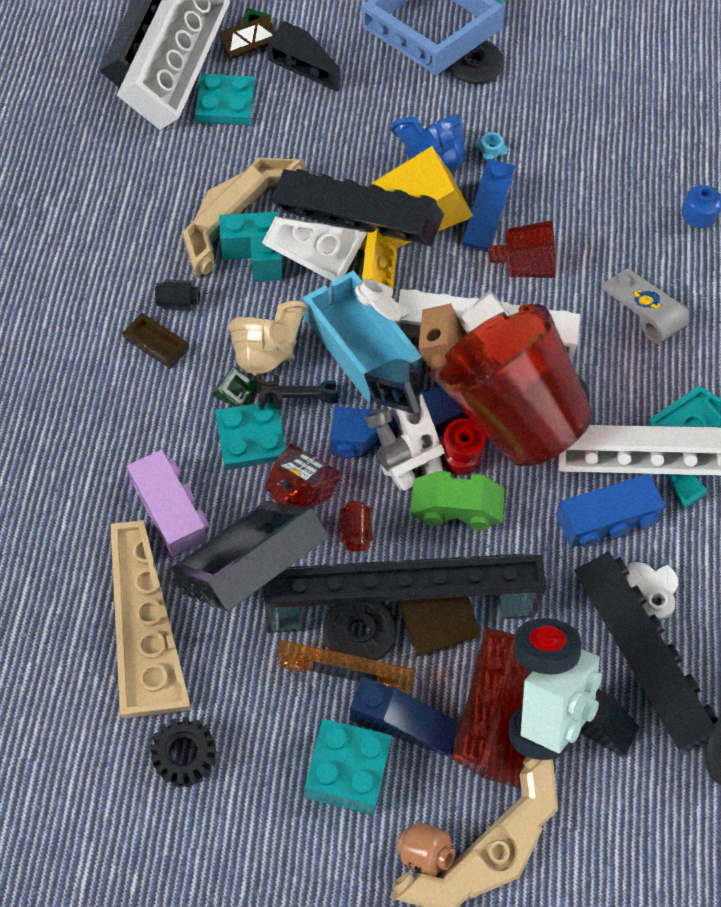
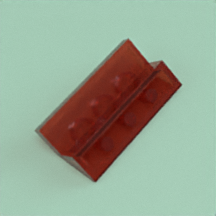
(492, 699)

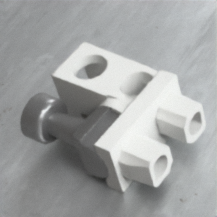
(413, 448)

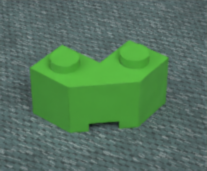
(443, 498)

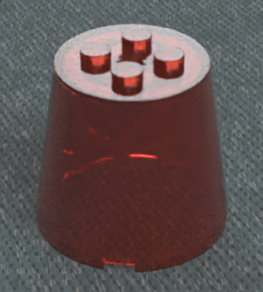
(518, 385)

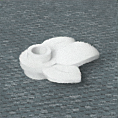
(380, 298)
(654, 585)

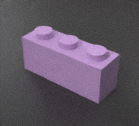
(168, 502)

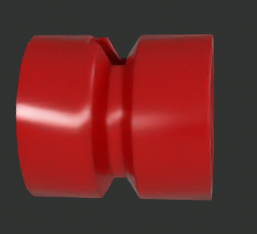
(462, 447)

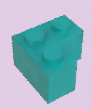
(242, 239)

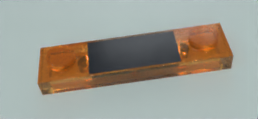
(301, 657)

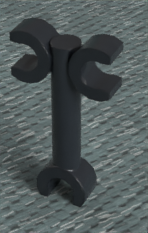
(273, 393)

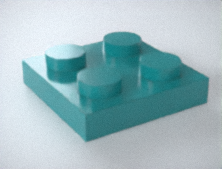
(225, 99)
(250, 435)

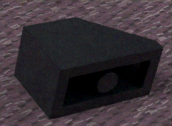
(611, 725)

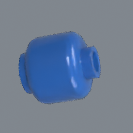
(701, 206)

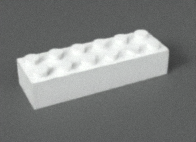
(171, 58)

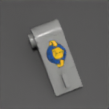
(659, 312)

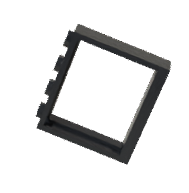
(248, 554)

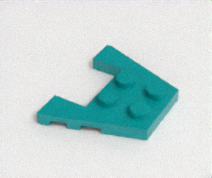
(693, 409)

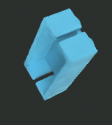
(356, 333)

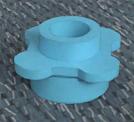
(491, 145)

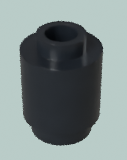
(177, 295)

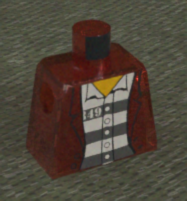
(301, 478)

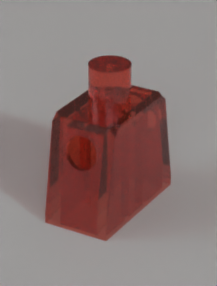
(527, 251)

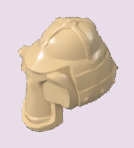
(266, 342)

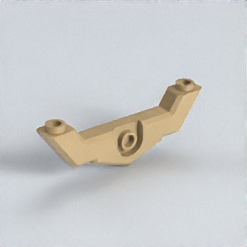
(227, 199)
(497, 854)

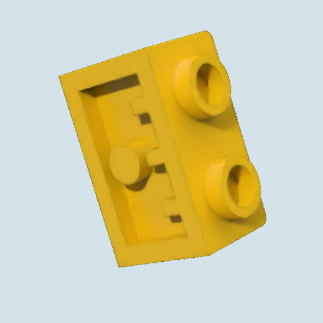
(379, 259)

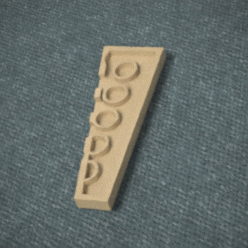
(146, 650)

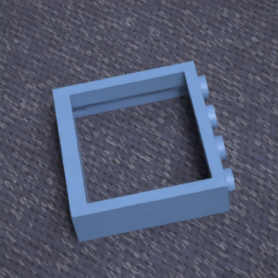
(433, 57)

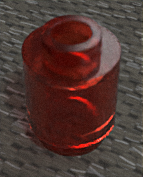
(356, 526)

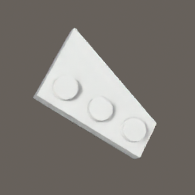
(315, 245)

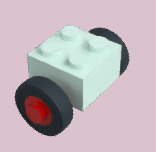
(558, 691)

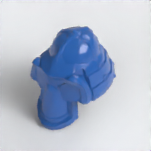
(443, 135)

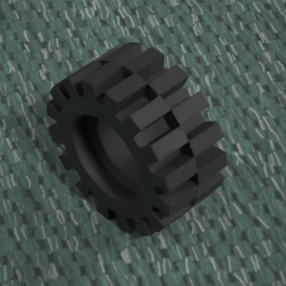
(168, 737)

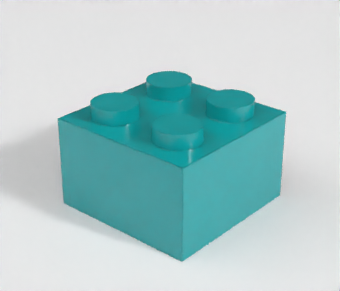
(347, 766)

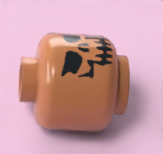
(426, 849)

